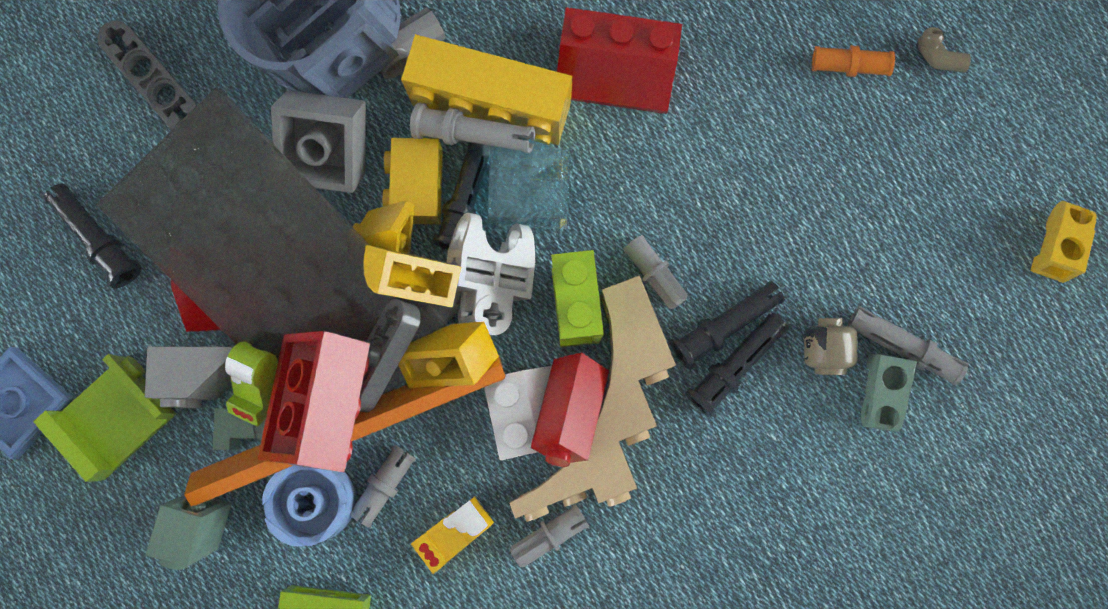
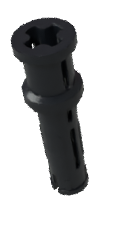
(465, 192)
(101, 248)
(712, 334)
(725, 377)

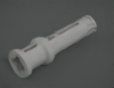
(453, 127)

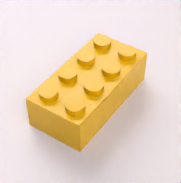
(487, 87)

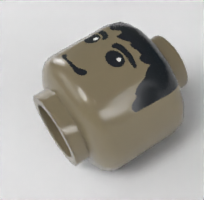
(830, 347)

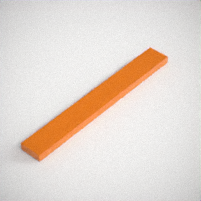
(389, 410)

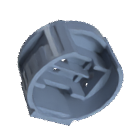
(292, 46)

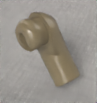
(936, 54)

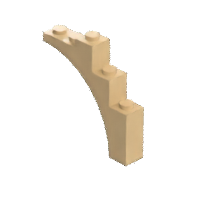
(636, 354)

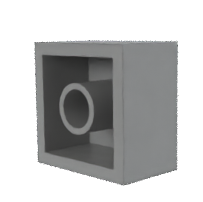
(322, 138)

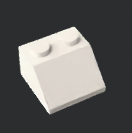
(515, 410)

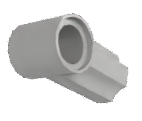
(423, 24)

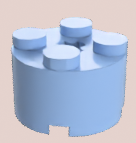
(287, 510)

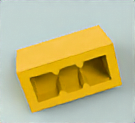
(410, 276)

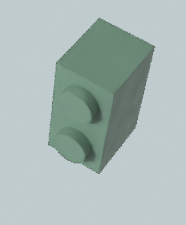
(187, 532)

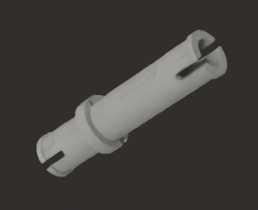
(908, 345)

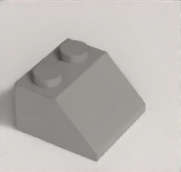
(186, 375)

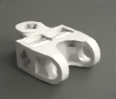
(490, 277)

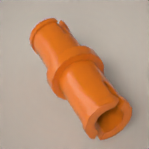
(853, 61)

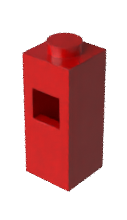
(570, 410)

